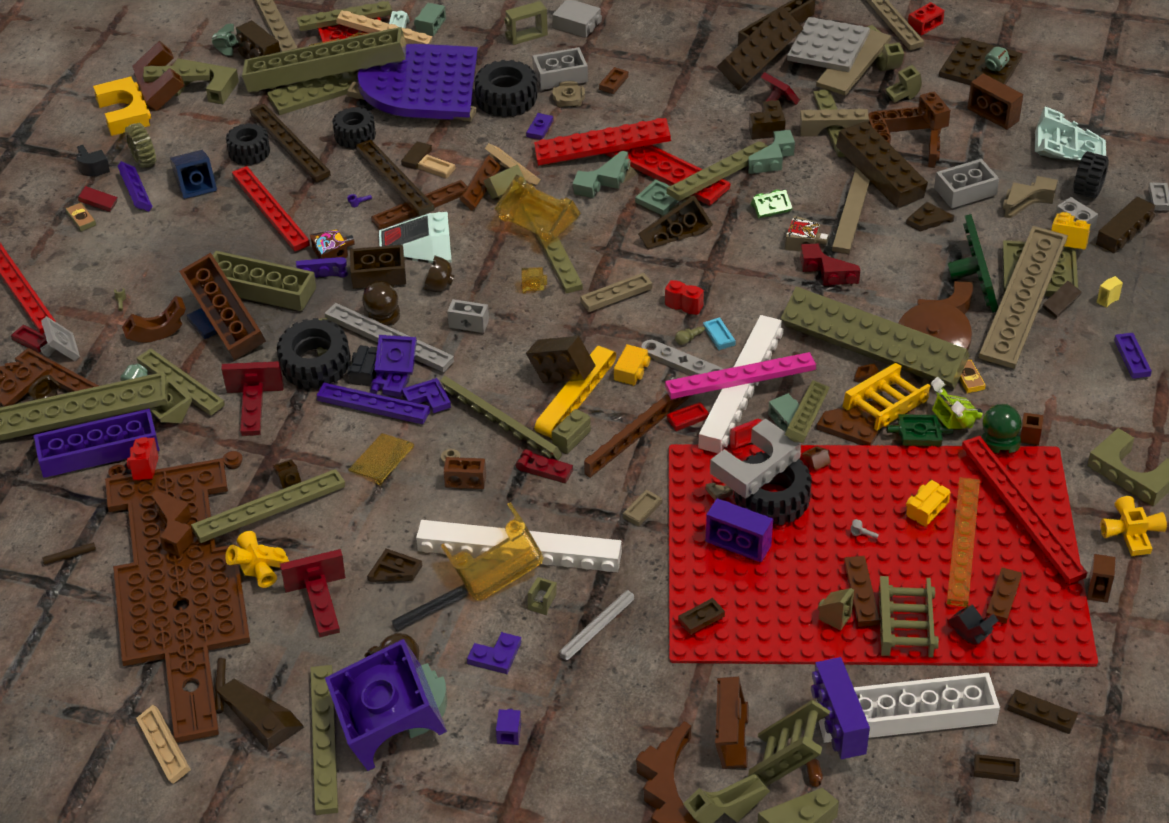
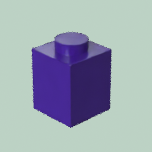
(508, 727)

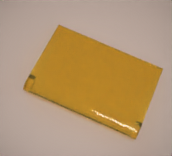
(381, 457)

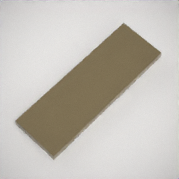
(843, 81)

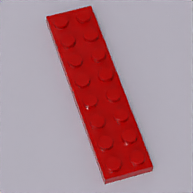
(602, 141)
(671, 170)

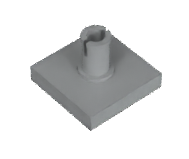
(58, 339)

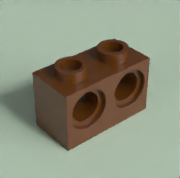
(934, 110)
(464, 473)

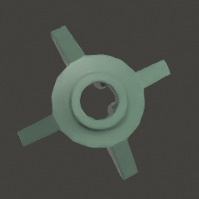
(224, 40)

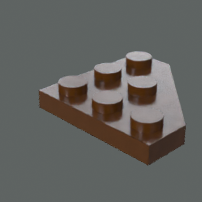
(18, 378)
(852, 424)

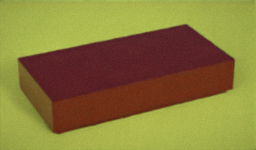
(97, 199)
(29, 338)

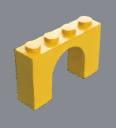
(126, 92)

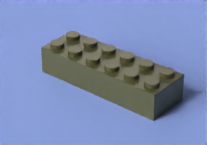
(267, 281)

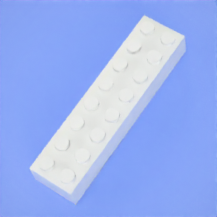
(926, 705)

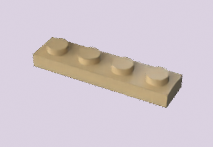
(508, 162)
(163, 744)

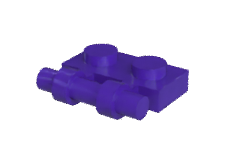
(391, 386)

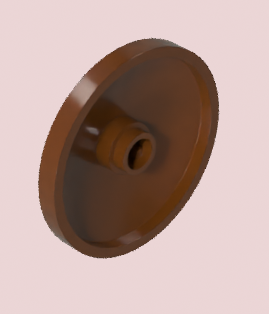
(939, 321)

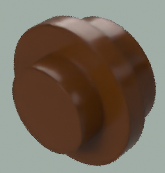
(232, 459)

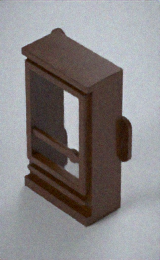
(731, 721)

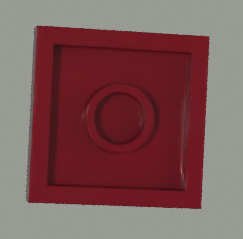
(779, 89)

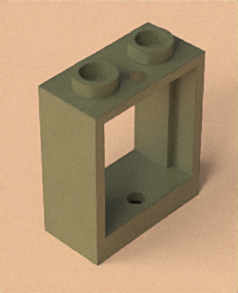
(534, 9)

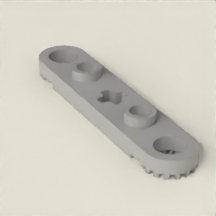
(672, 358)

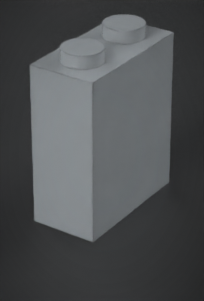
(576, 18)

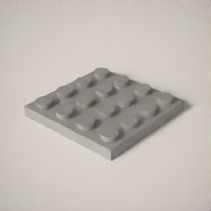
(828, 44)

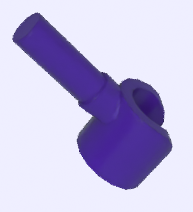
(354, 201)

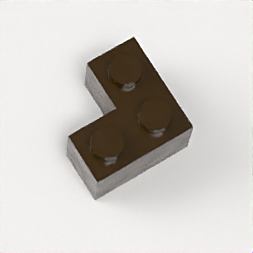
(768, 121)

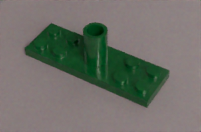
(974, 264)

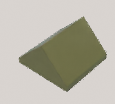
(177, 405)

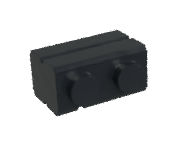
(363, 366)

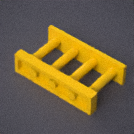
(881, 382)

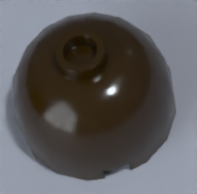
(439, 275)

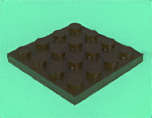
(968, 62)

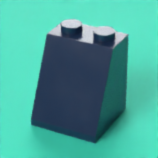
(193, 173)

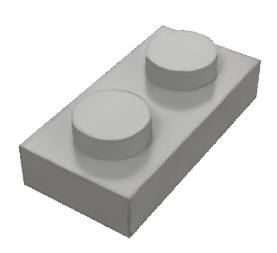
(1159, 196)

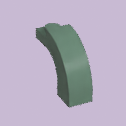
(438, 689)

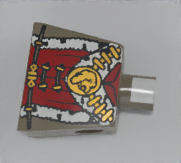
(804, 232)

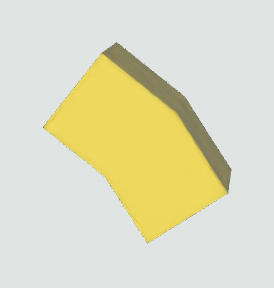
(1109, 291)

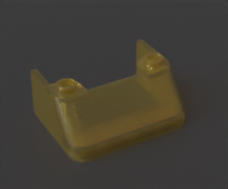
(500, 563)

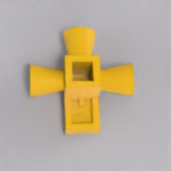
(1133, 526)
(256, 558)

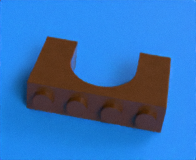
(163, 88)

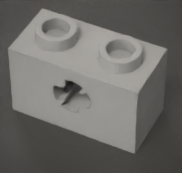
(468, 316)

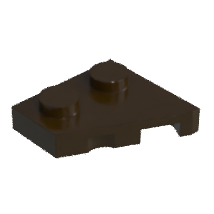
(928, 216)
(394, 567)

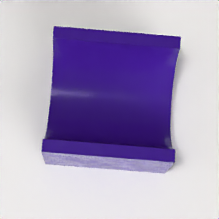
(382, 699)

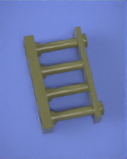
(887, 623)
(800, 749)

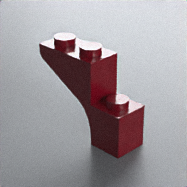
(832, 270)

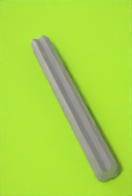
(596, 625)

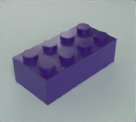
(846, 717)

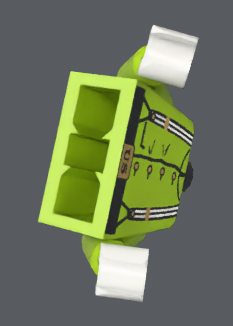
(953, 410)

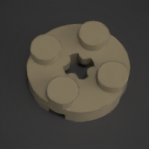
(576, 95)

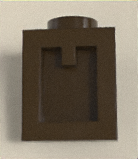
(287, 473)

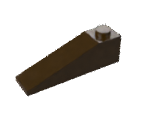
(679, 223)
(261, 715)

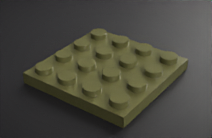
(1065, 270)

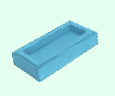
(719, 333)

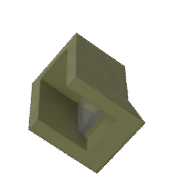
(541, 595)

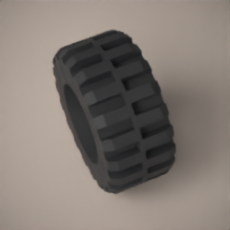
(506, 88)
(309, 336)
(780, 505)

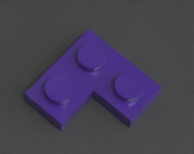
(428, 391)
(497, 658)

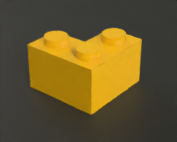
(1077, 231)

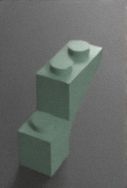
(772, 156)
(608, 175)

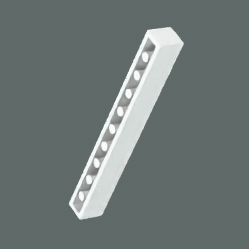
(732, 400)
(556, 548)

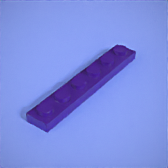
(373, 403)

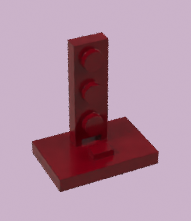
(252, 380)
(314, 574)

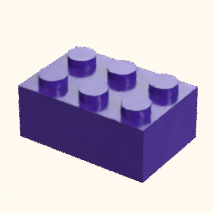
(739, 530)

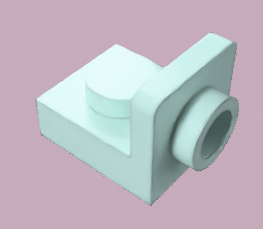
(399, 18)

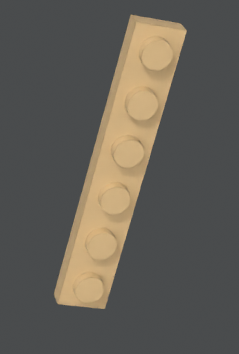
(370, 25)

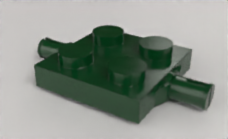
(919, 430)

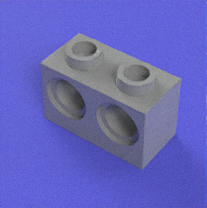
(1078, 210)

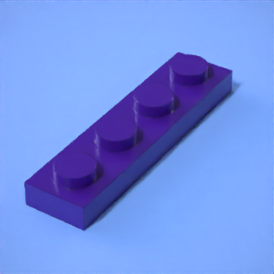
(134, 186)

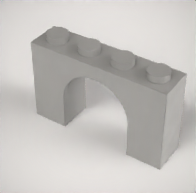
(747, 477)

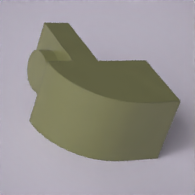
(908, 87)

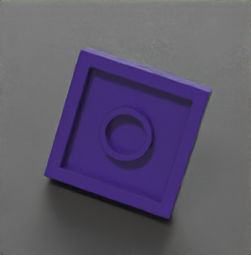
(395, 354)

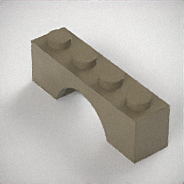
(814, 121)

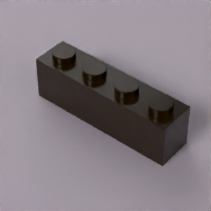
(1125, 224)

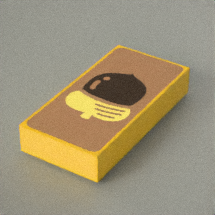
(971, 378)

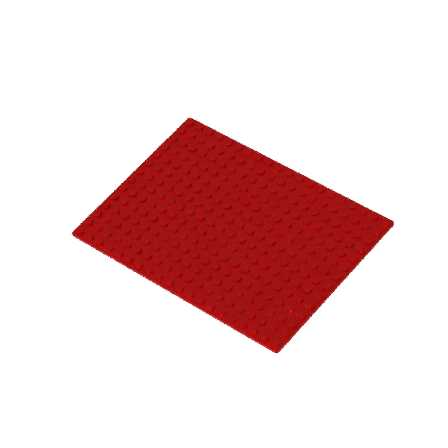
(776, 601)

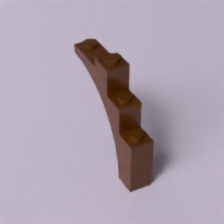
(659, 768)

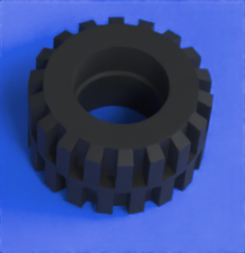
(353, 127)
(248, 144)
(1091, 174)

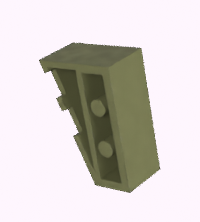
(809, 808)

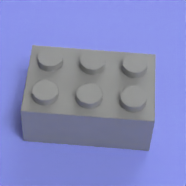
(559, 67)
(966, 183)

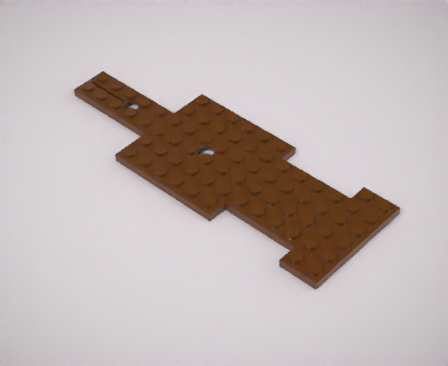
(158, 579)

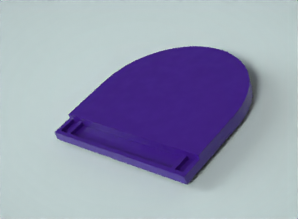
(427, 84)

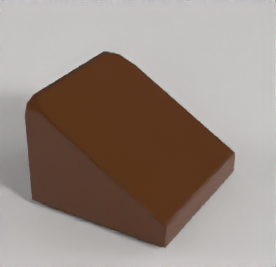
(865, 372)
(817, 457)

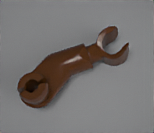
(814, 772)

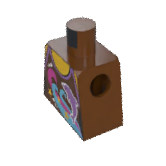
(331, 244)

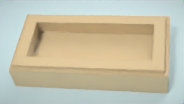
(436, 166)

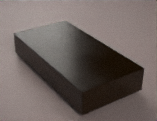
(416, 154)
(1062, 299)
(996, 767)

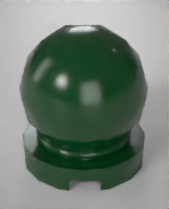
(1002, 428)

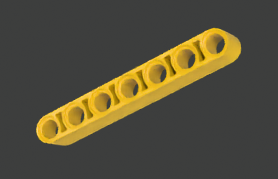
(574, 393)

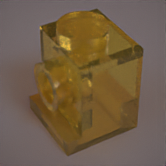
(533, 279)

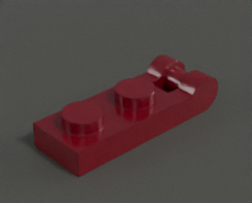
(544, 466)

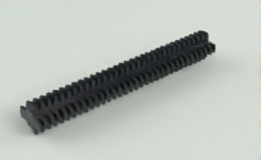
(430, 607)

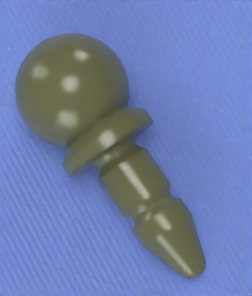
(684, 336)

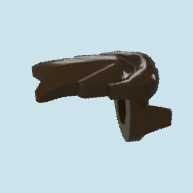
(44, 388)

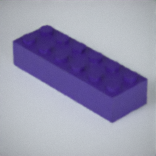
(92, 442)

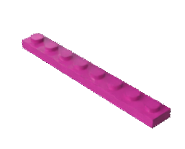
(740, 375)

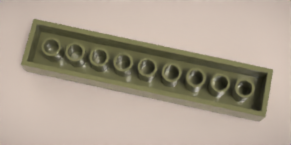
(324, 59)
(875, 337)

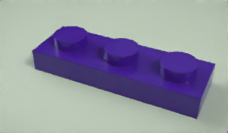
(1132, 355)

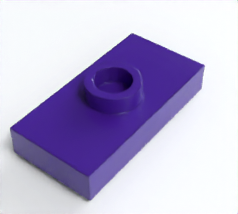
(539, 126)

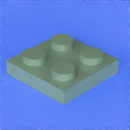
(655, 198)

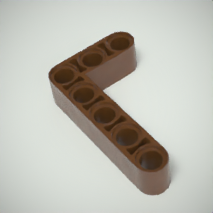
(896, 120)

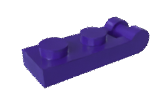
(325, 267)

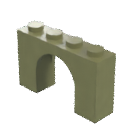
(222, 81)
(1107, 461)

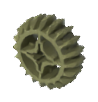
(140, 145)

